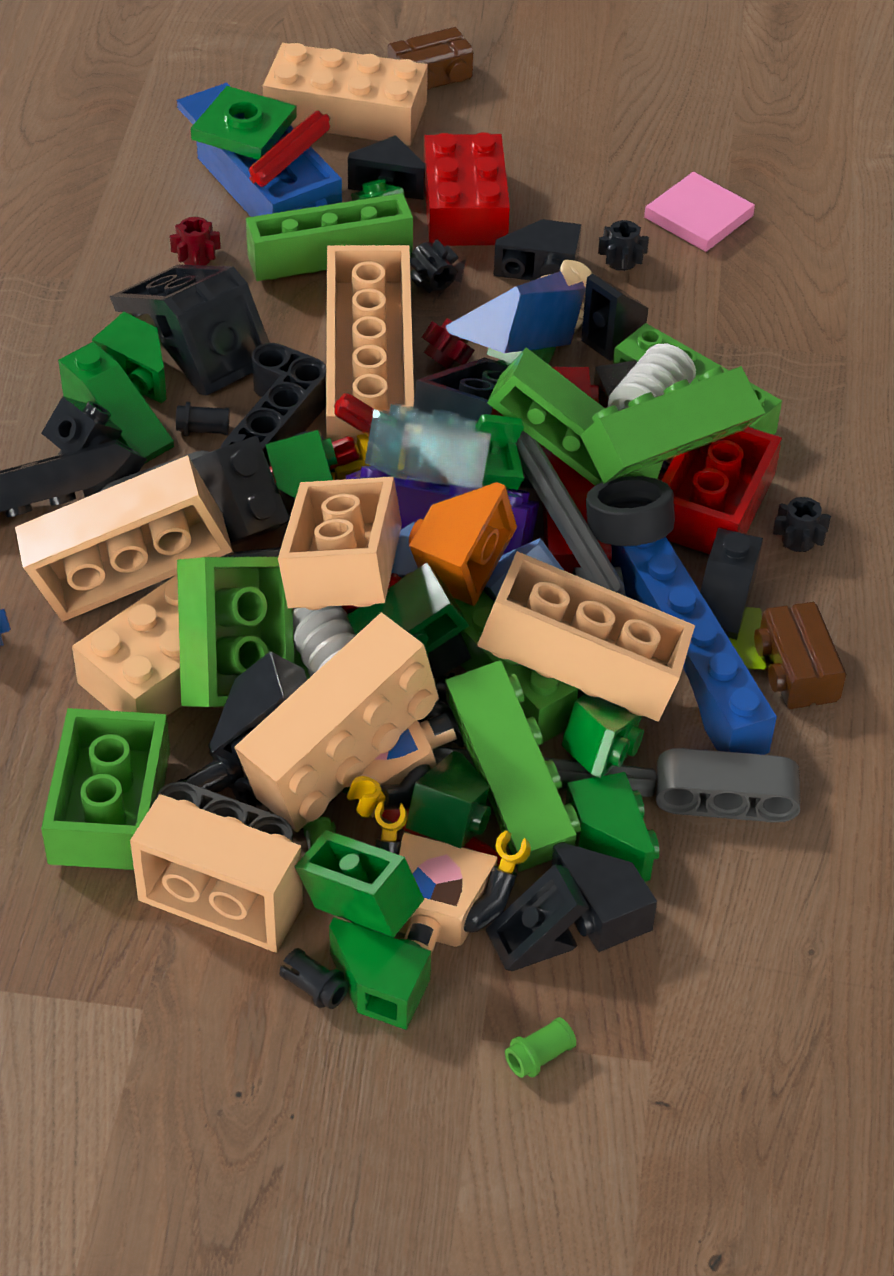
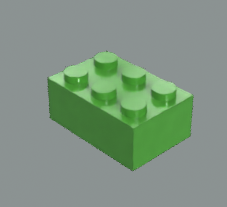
(227, 622)
(103, 786)

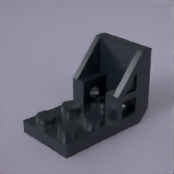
(202, 321)

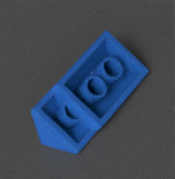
(526, 316)

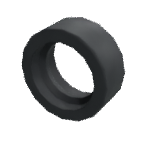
(631, 511)

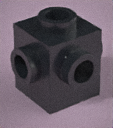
(79, 425)

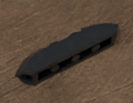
(64, 474)

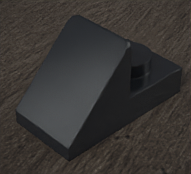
(539, 921)

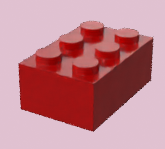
(466, 189)
(721, 486)

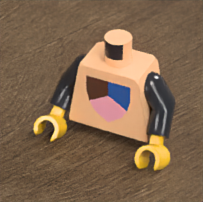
(394, 773)
(458, 885)

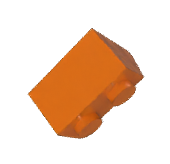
(465, 539)

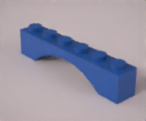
(725, 691)

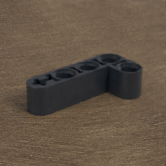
(290, 393)

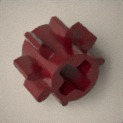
(195, 241)
(446, 347)

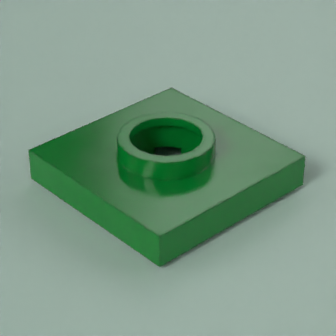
(254, 135)

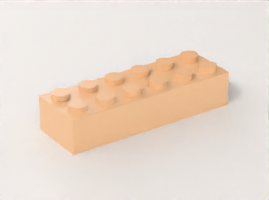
(368, 330)

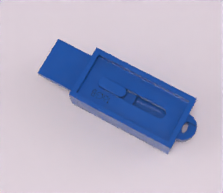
(301, 185)

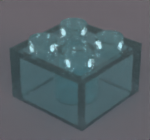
(428, 446)

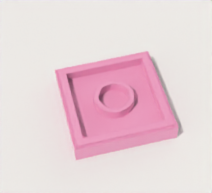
(699, 211)

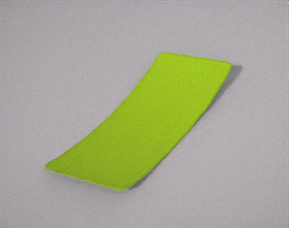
(745, 642)

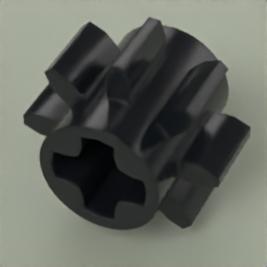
(623, 245)
(433, 266)
(801, 524)

